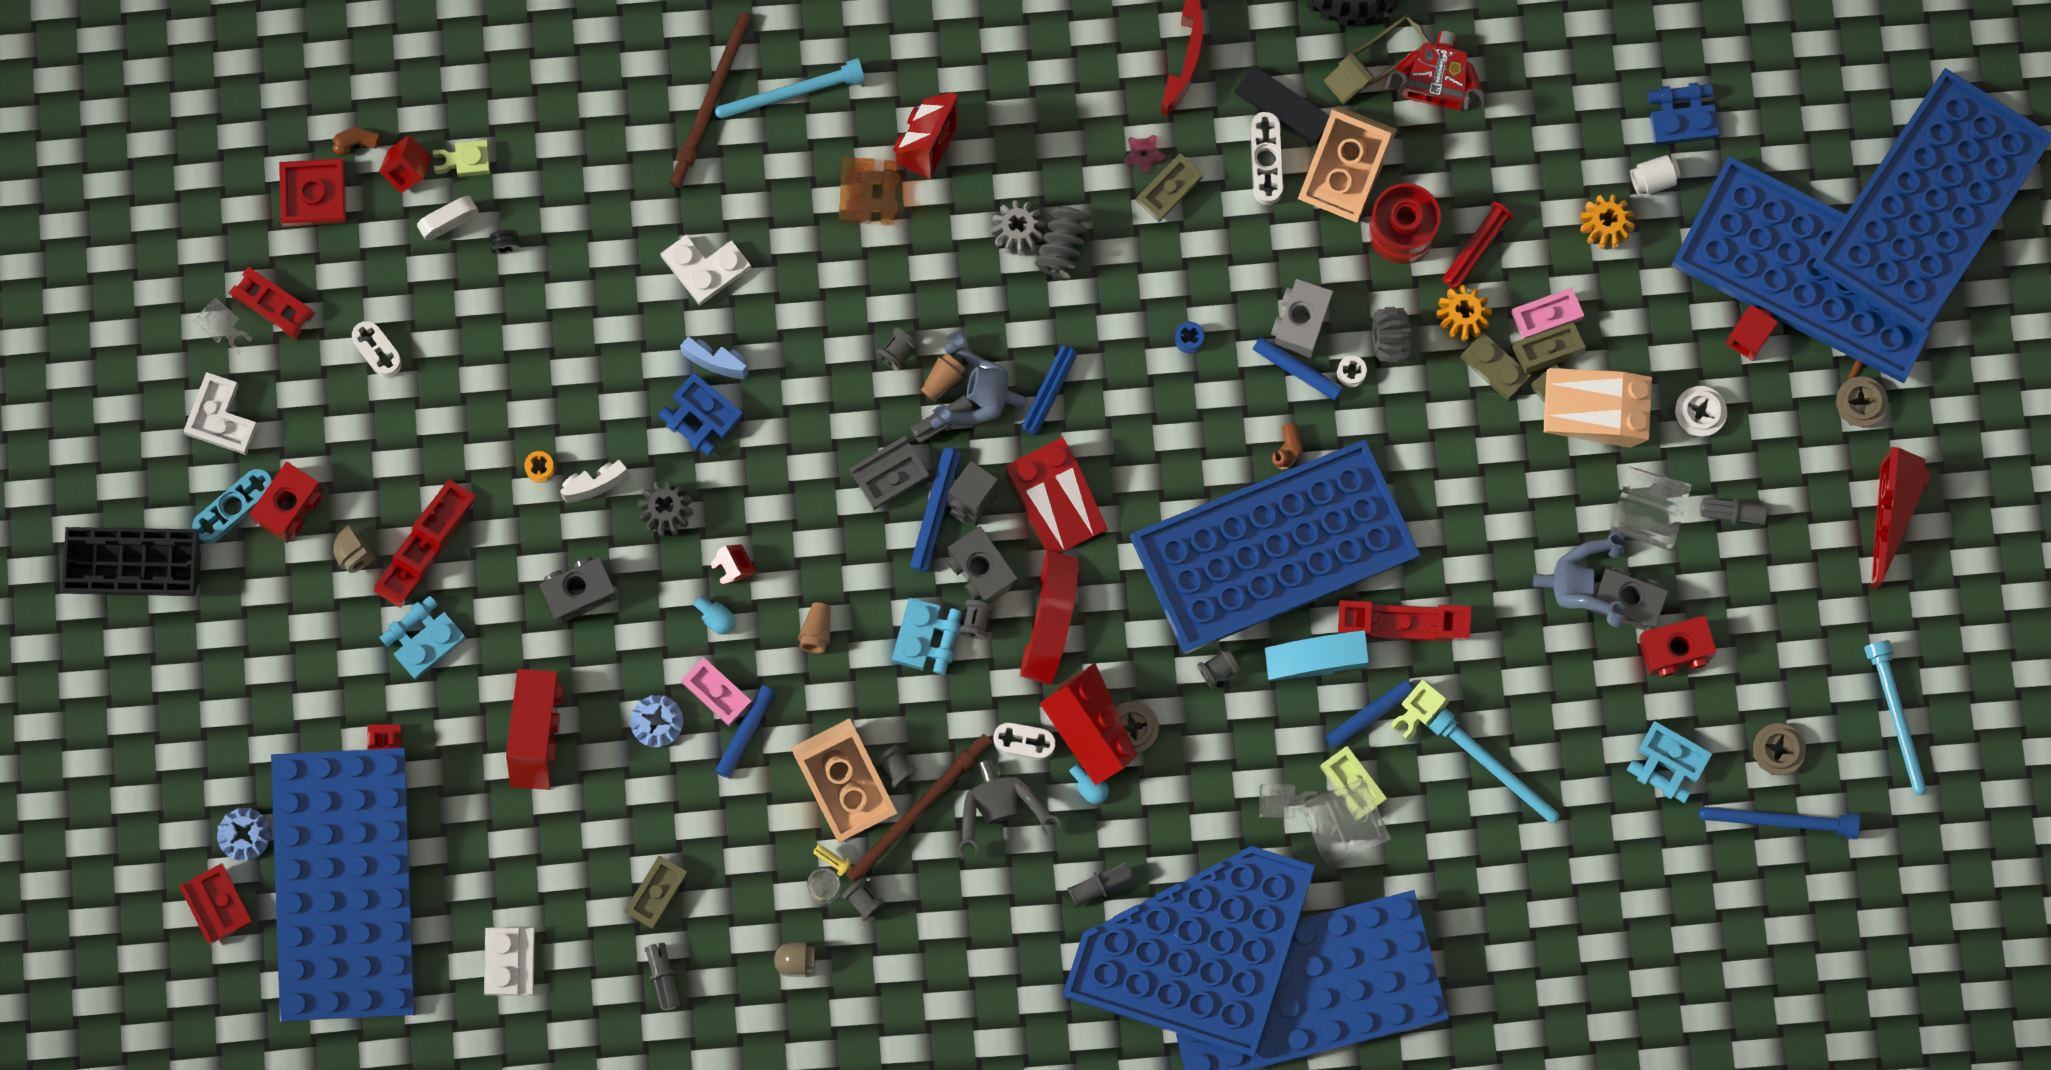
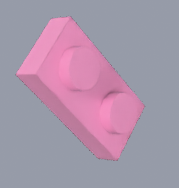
(1547, 313)
(716, 692)

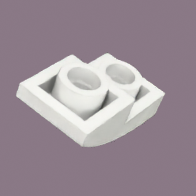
(584, 487)

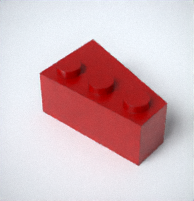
(1090, 724)

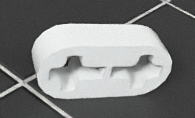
(447, 218)
(370, 353)
(1022, 749)

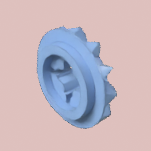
(663, 734)
(242, 849)

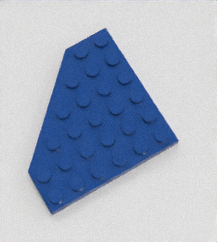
(1200, 952)

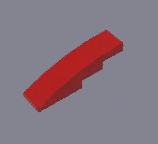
(424, 543)

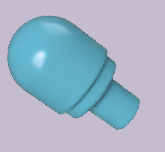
(716, 616)
(1092, 793)

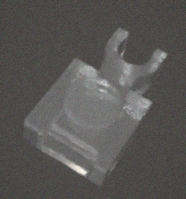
(220, 323)
(1280, 800)

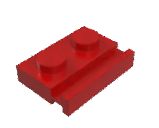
(216, 904)

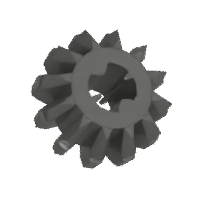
(1391, 334)
(665, 497)

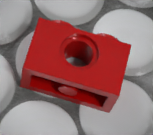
(286, 484)
(1691, 633)

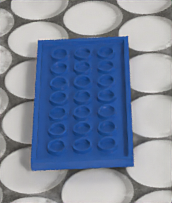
(1933, 201)
(1760, 247)
(1274, 546)
(342, 884)
(1342, 984)

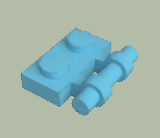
(917, 633)
(429, 645)
(1675, 754)

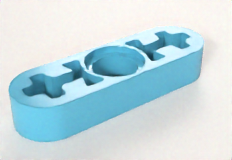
(233, 492)

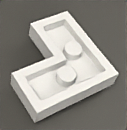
(705, 276)
(211, 420)

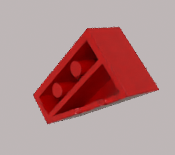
(533, 729)

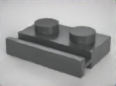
(889, 473)

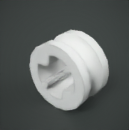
(1344, 364)

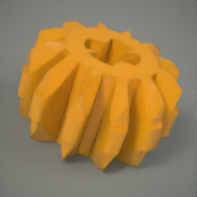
(1619, 221)
(1453, 318)

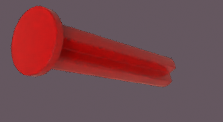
(1477, 245)

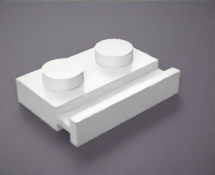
(509, 961)

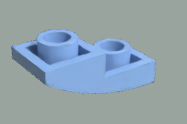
(723, 362)

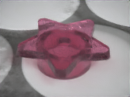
(1147, 145)

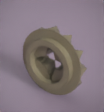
(1871, 392)
(1141, 716)
(1791, 741)

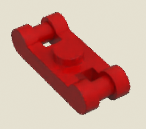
(271, 302)

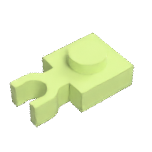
(469, 158)
(1423, 706)

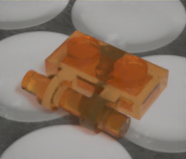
(857, 191)

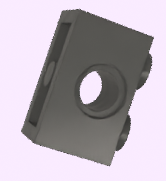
(972, 494)
(979, 548)
(1649, 593)
(568, 606)

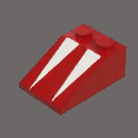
(928, 134)
(1055, 497)

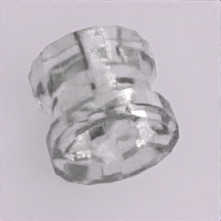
(825, 880)

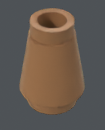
(943, 377)
(816, 629)

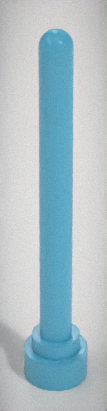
(850, 74)
(1880, 656)
(1446, 725)

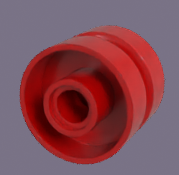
(1404, 223)

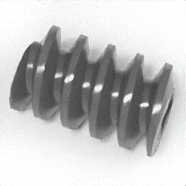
(1060, 241)

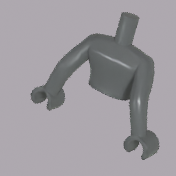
(998, 802)

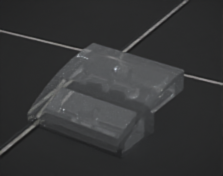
(1650, 508)
(1345, 821)

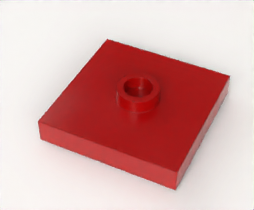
(312, 192)

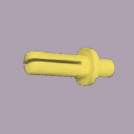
(841, 865)

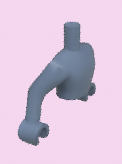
(985, 387)
(1575, 584)

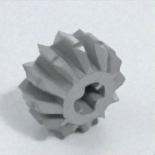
(1015, 238)

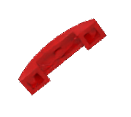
(1178, 86)
(1052, 618)
(1405, 622)

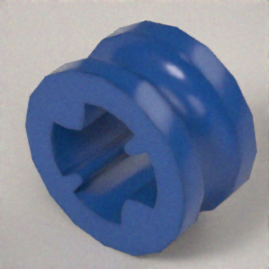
(1189, 347)

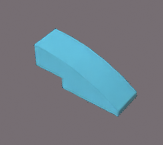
(1317, 656)

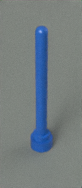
(1844, 825)

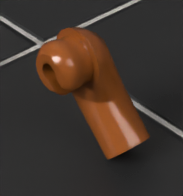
(352, 136)
(1291, 449)

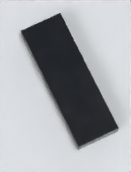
(1289, 107)

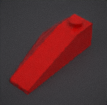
(1899, 490)

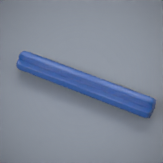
(935, 509)

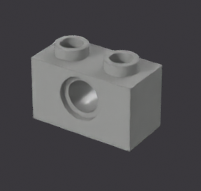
(1306, 299)

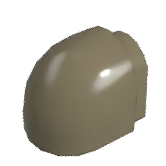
(352, 550)
(795, 959)

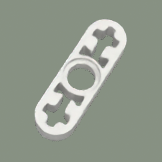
(1274, 136)

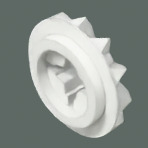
(1694, 398)

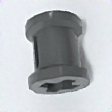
(896, 349)
(976, 619)
(1218, 667)
(895, 766)
(862, 898)

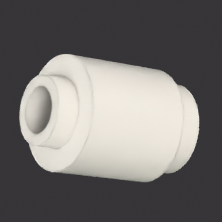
(1655, 175)

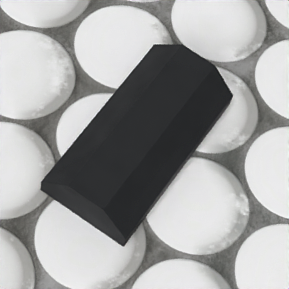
(131, 561)

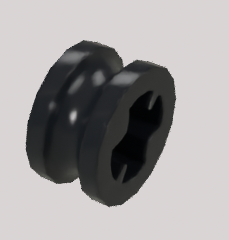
(504, 242)

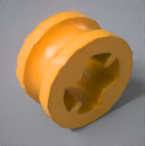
(529, 468)

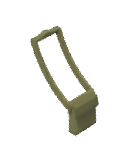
(1351, 73)

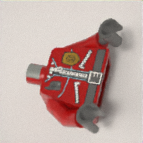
(1438, 76)

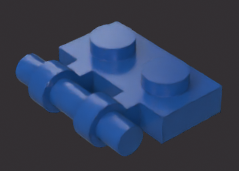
(1683, 124)
(705, 405)

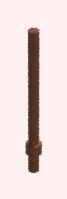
(687, 155)
(963, 763)

